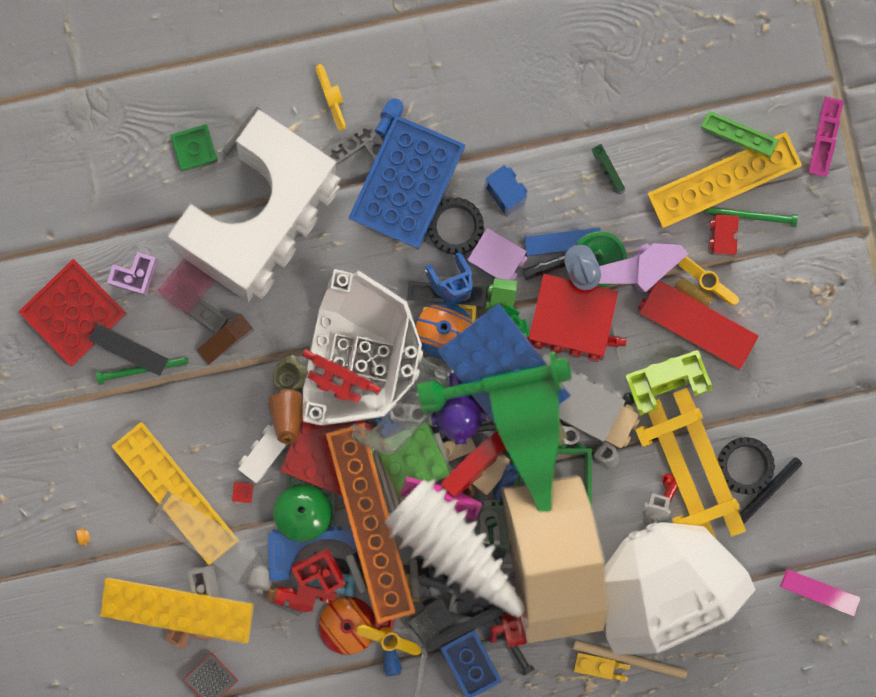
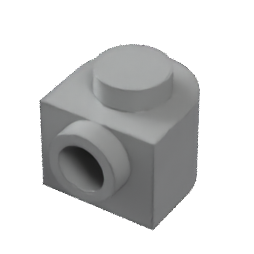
(607, 455)

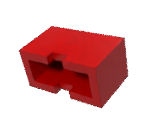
(723, 239)

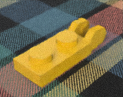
(599, 666)

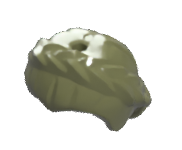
(291, 370)

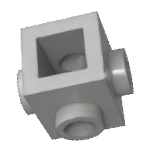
(656, 509)

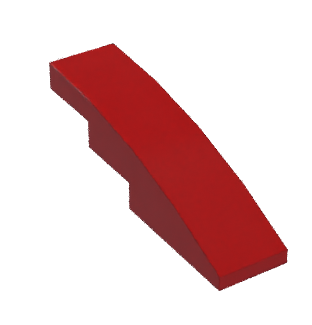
(474, 464)

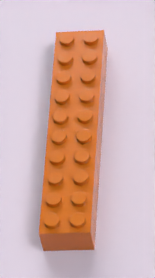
(367, 515)

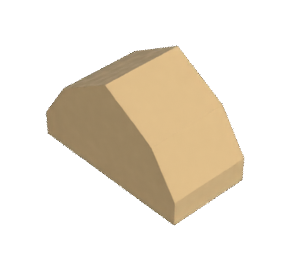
(556, 561)

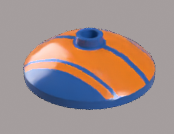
(433, 318)

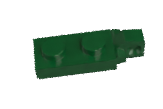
(608, 168)

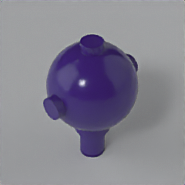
(459, 416)

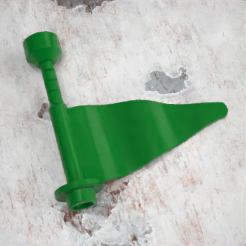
(525, 415)

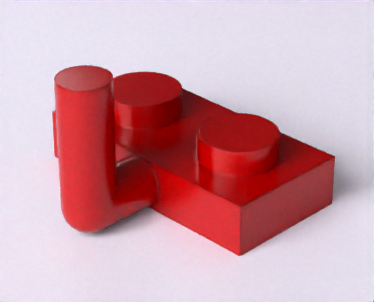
(512, 628)

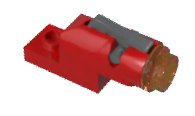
(298, 601)

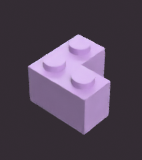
(136, 279)

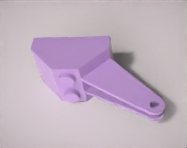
(645, 268)

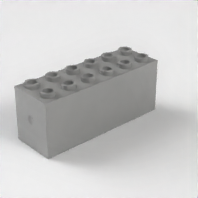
(589, 407)

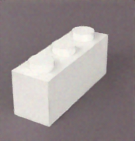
(262, 456)

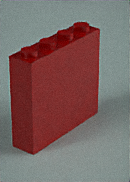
(572, 318)

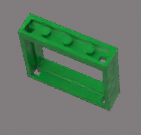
(578, 450)

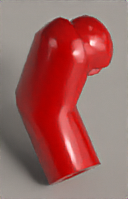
(670, 486)

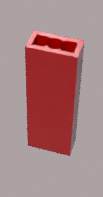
(697, 324)

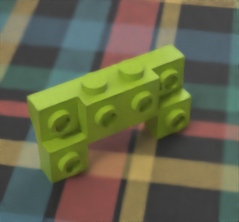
(666, 377)

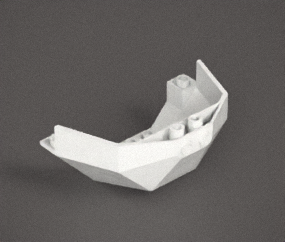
(368, 334)
(670, 588)

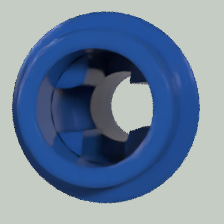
(391, 663)

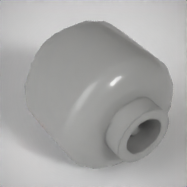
(259, 580)

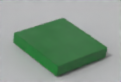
(194, 147)

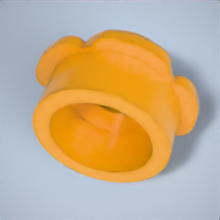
(82, 537)

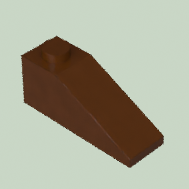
(225, 339)

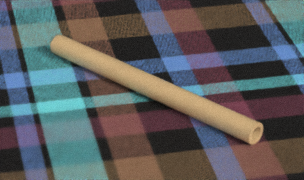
(630, 659)

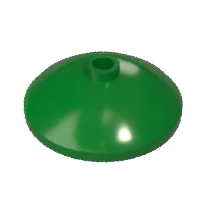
(606, 246)
(309, 524)

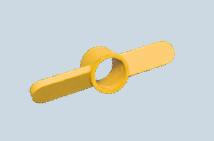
(332, 96)
(719, 289)
(396, 642)

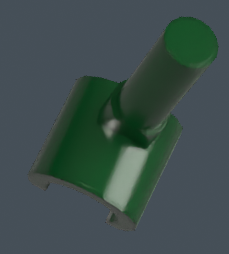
(491, 522)

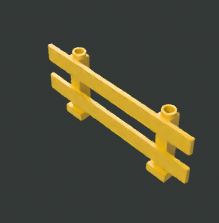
(664, 430)

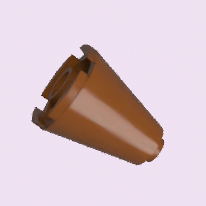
(286, 414)

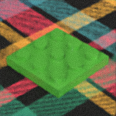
(416, 459)

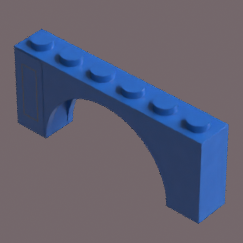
(284, 551)

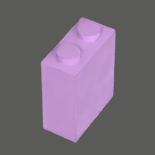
(497, 256)

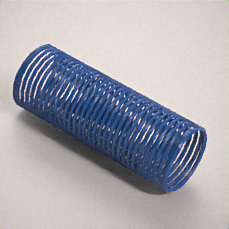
(506, 480)

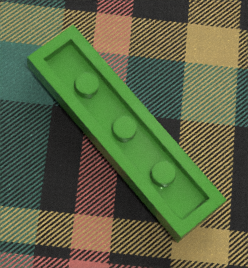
(739, 134)

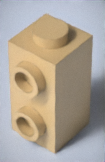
(622, 426)
(457, 451)
(491, 475)

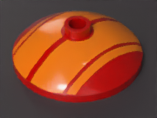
(333, 618)

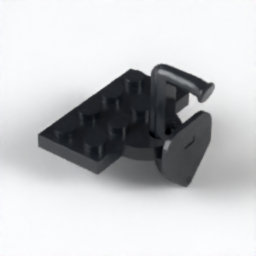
(464, 602)

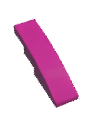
(825, 136)
(463, 502)
(820, 592)

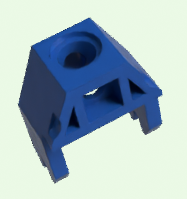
(453, 289)

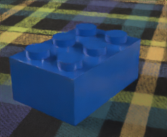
(506, 190)
(471, 664)

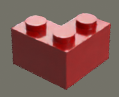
(322, 567)

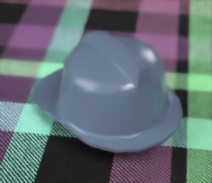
(582, 267)

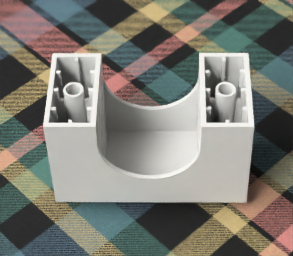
(247, 252)

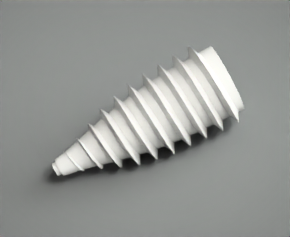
(451, 546)

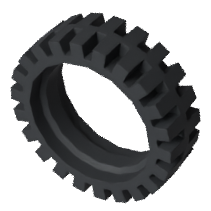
(478, 228)
(766, 454)

